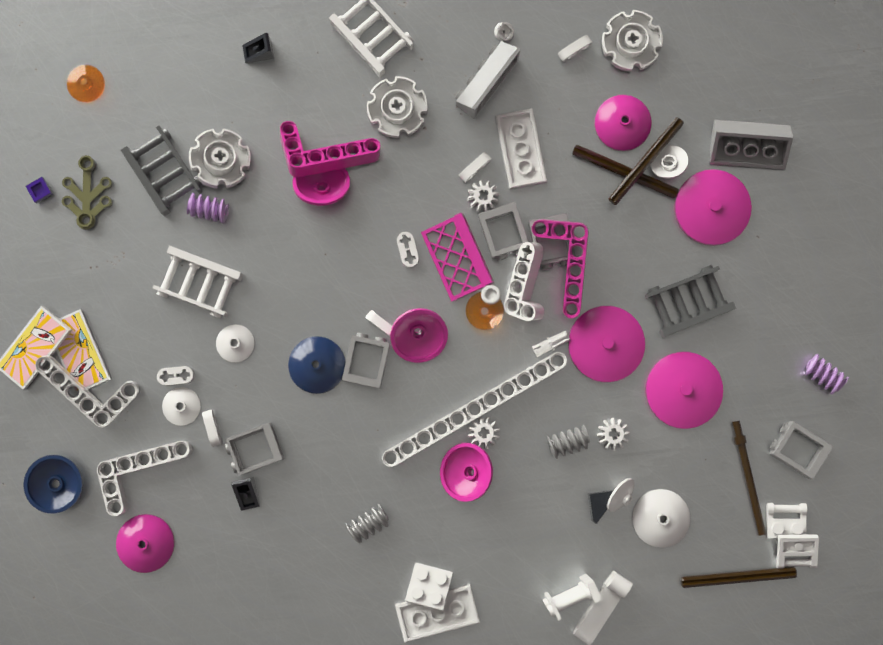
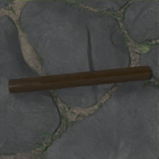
(646, 160)
(624, 170)
(738, 577)

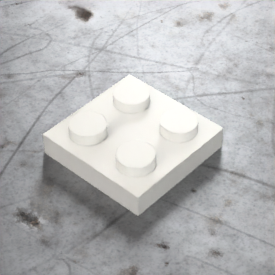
(429, 586)

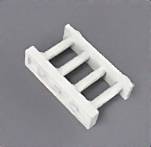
(365, 51)
(195, 263)
(585, 590)

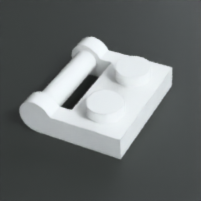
(785, 526)
(797, 546)

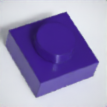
(39, 190)

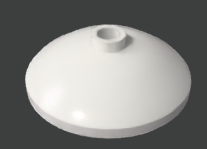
(647, 518)

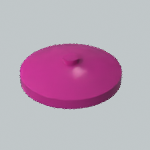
(712, 207)
(606, 344)
(684, 390)

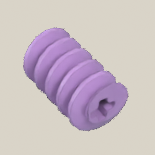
(209, 209)
(825, 374)

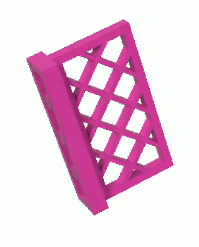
(472, 249)

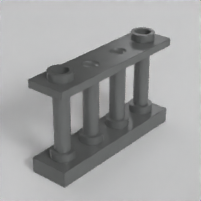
(143, 171)
(704, 313)

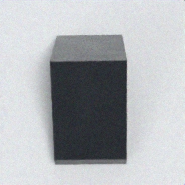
(258, 49)
(246, 493)
(598, 504)

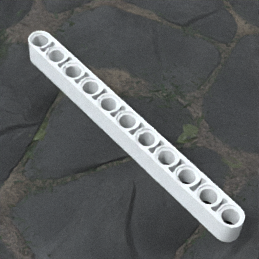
(481, 402)

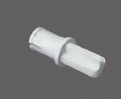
(551, 343)

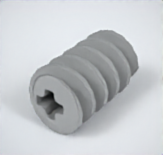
(569, 442)
(368, 524)

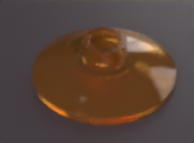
(88, 91)
(481, 321)

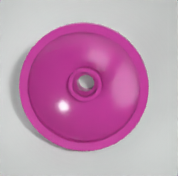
(622, 135)
(323, 187)
(420, 345)
(457, 468)
(158, 541)

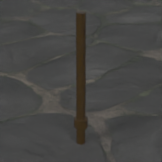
(740, 440)

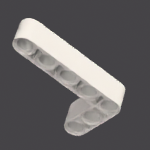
(84, 394)
(136, 465)

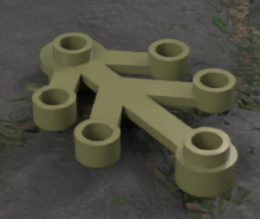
(87, 195)

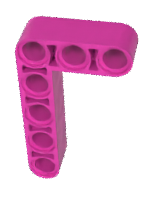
(325, 154)
(572, 259)

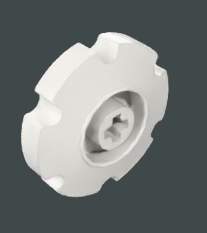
(639, 28)
(383, 111)
(224, 145)

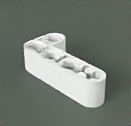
(528, 281)
(598, 613)

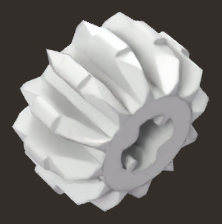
(476, 195)
(488, 437)
(609, 439)

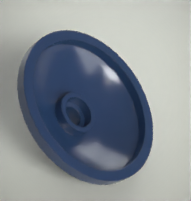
(330, 367)
(40, 486)

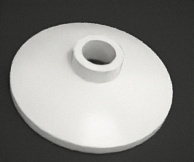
(670, 155)
(244, 347)
(190, 409)
(621, 495)

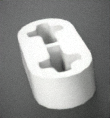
(575, 48)
(477, 165)
(403, 251)
(379, 322)
(174, 371)
(212, 428)

